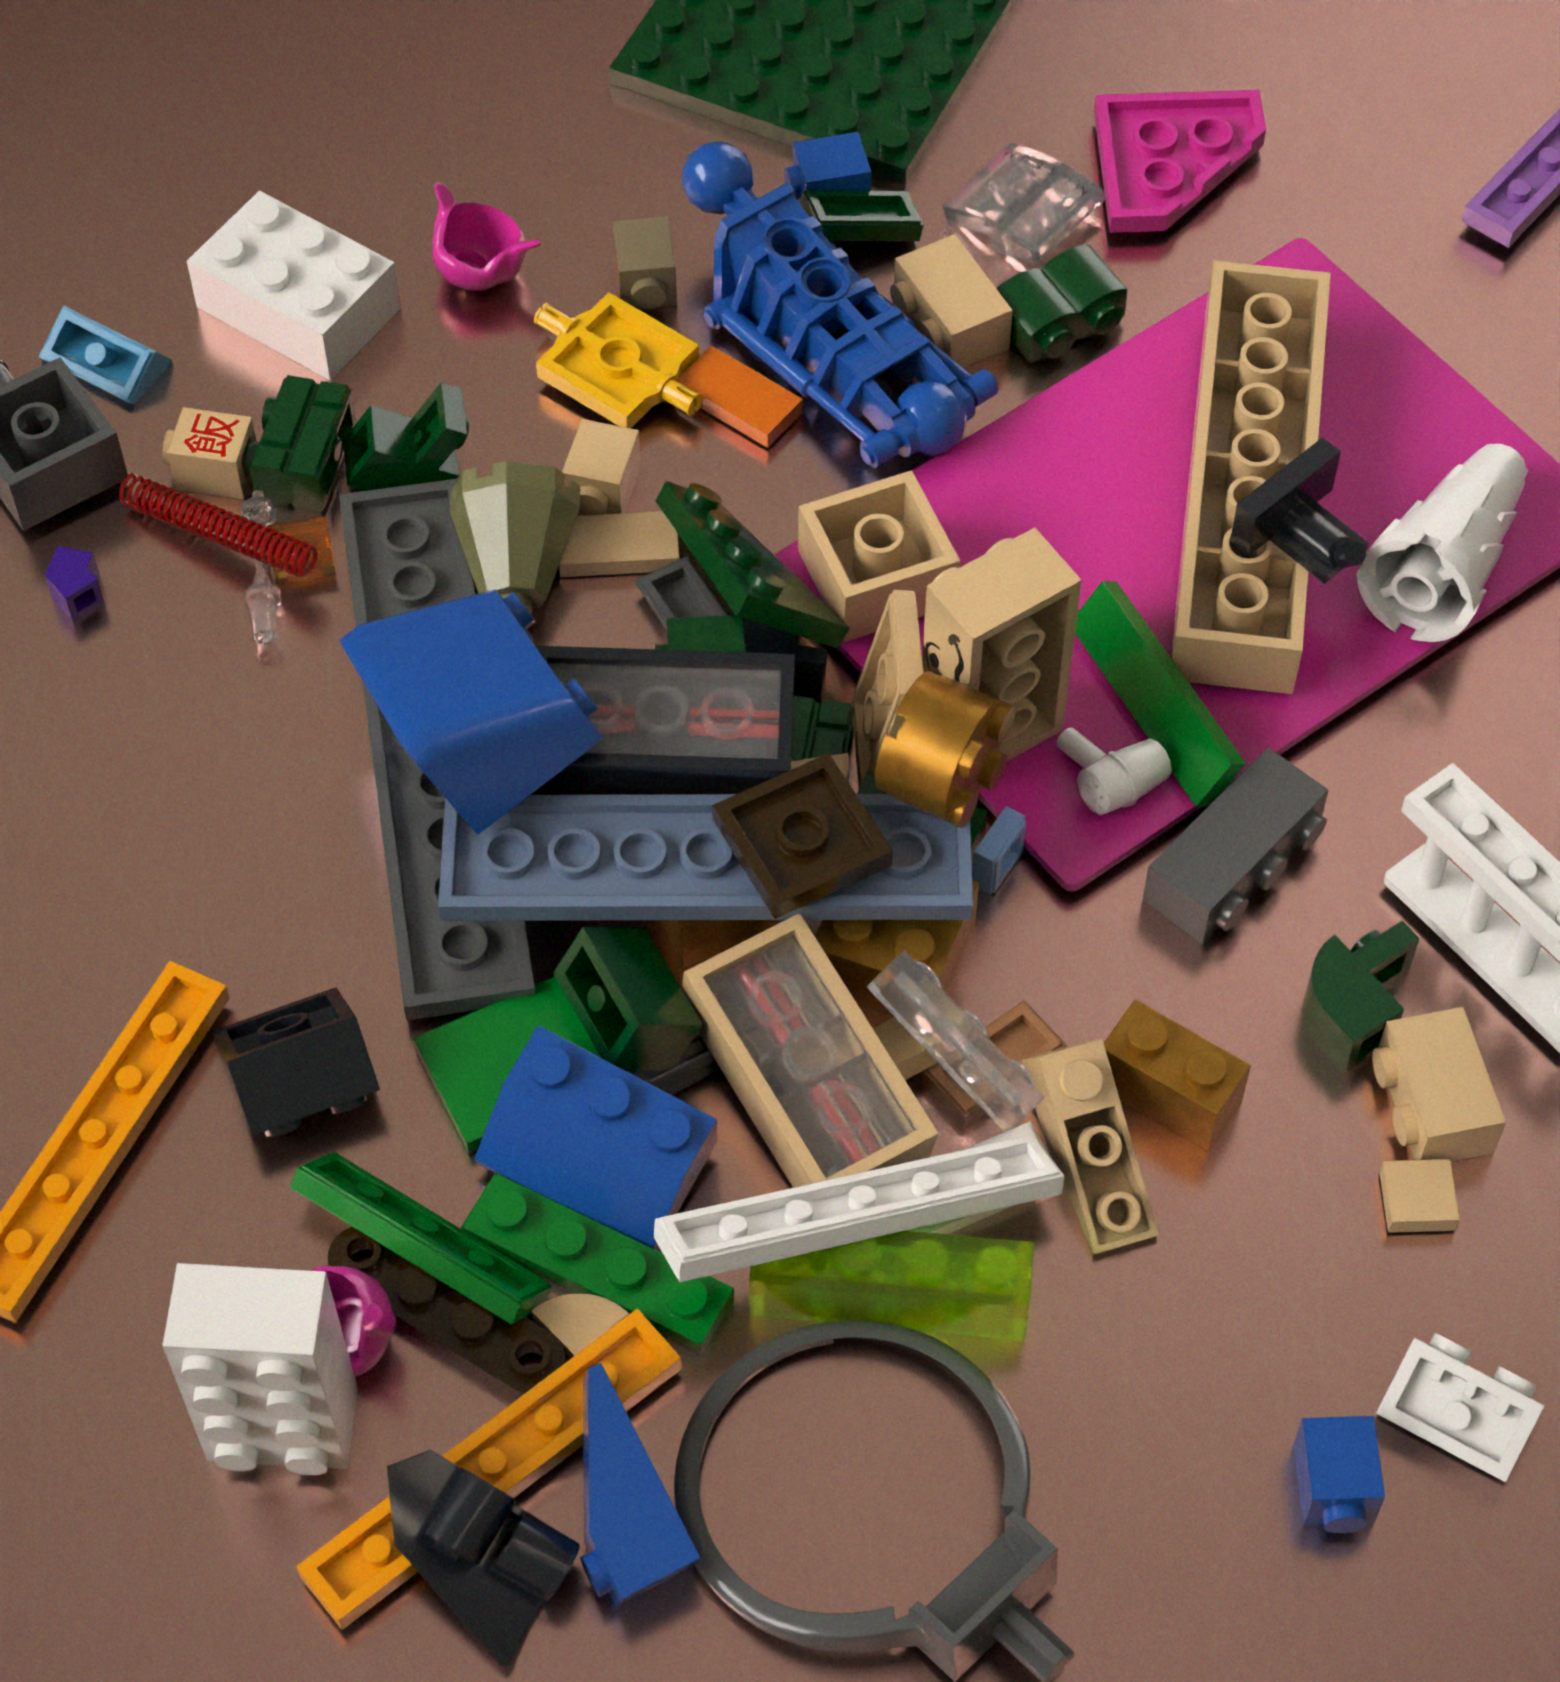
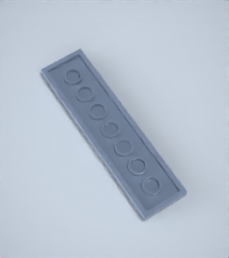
(672, 863)

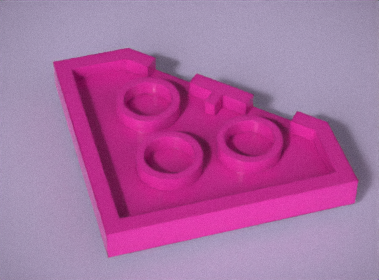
(1171, 151)

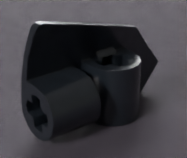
(476, 1548)

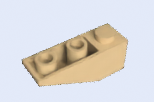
(1092, 1144)

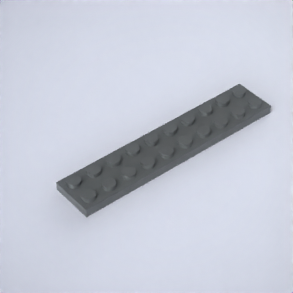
(402, 560)

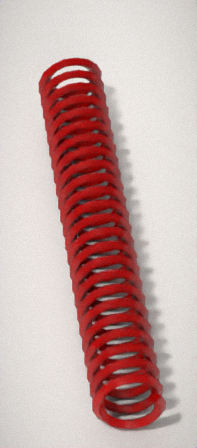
(228, 525)

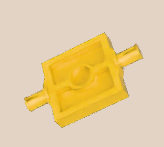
(617, 360)

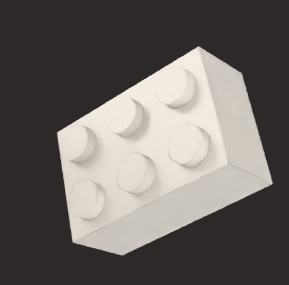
(294, 285)

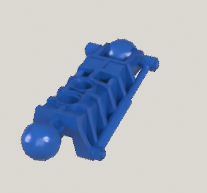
(790, 287)

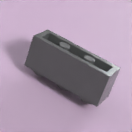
(1236, 846)

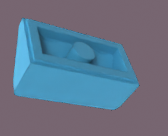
(103, 356)

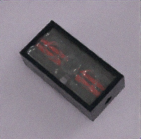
(678, 720)

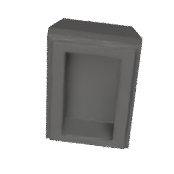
(679, 592)

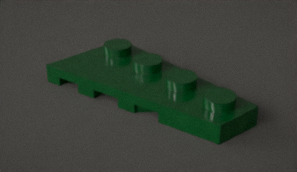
(745, 569)

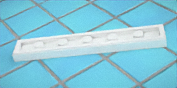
(856, 1207)

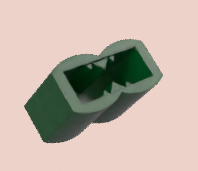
(1063, 302)

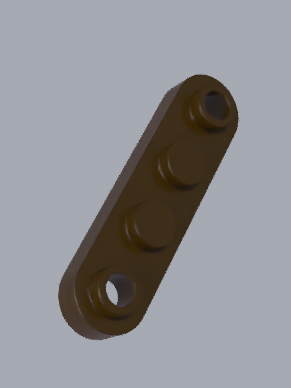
(452, 1321)

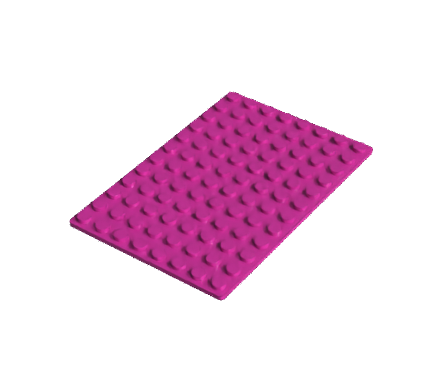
(1107, 484)

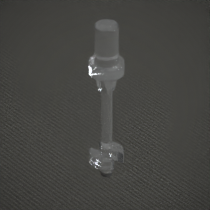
(262, 597)

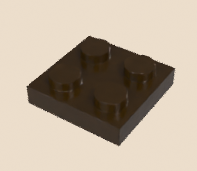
(802, 835)

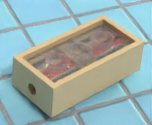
(805, 1058)

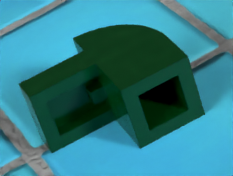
(404, 450)
(1348, 996)

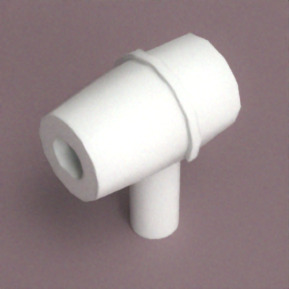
(1118, 777)

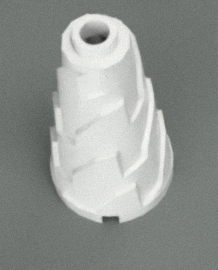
(1442, 551)

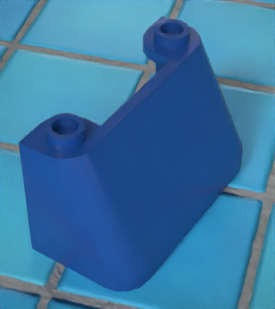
(474, 700)

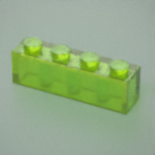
(906, 1281)

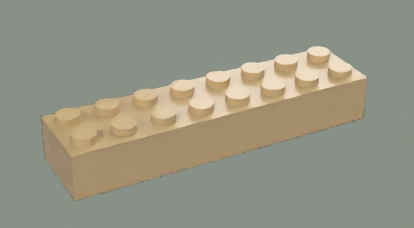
(1254, 414)

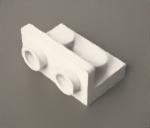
(1461, 1407)

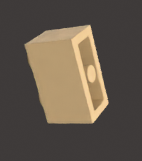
(952, 301)
(1438, 1087)

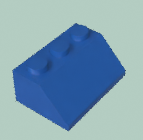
(595, 1137)

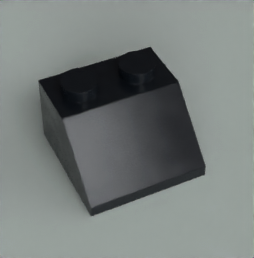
(296, 1062)

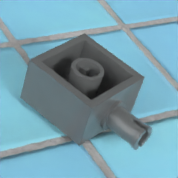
(52, 444)

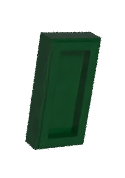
(864, 215)

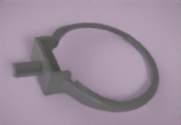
(973, 1612)

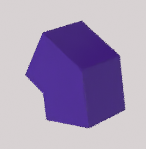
(74, 581)

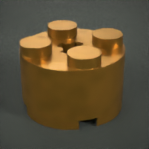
(944, 748)

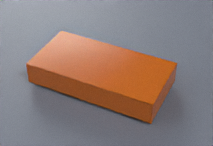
(742, 396)

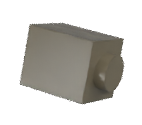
(645, 262)

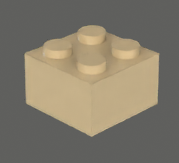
(871, 543)

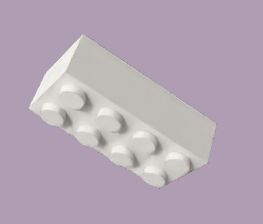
(262, 1367)

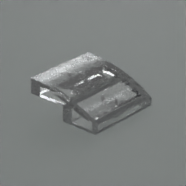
(1024, 202)

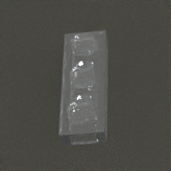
(956, 1040)

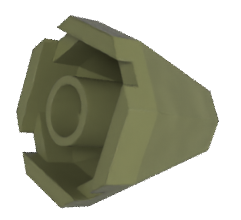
(514, 527)

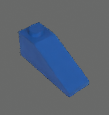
(628, 1515)

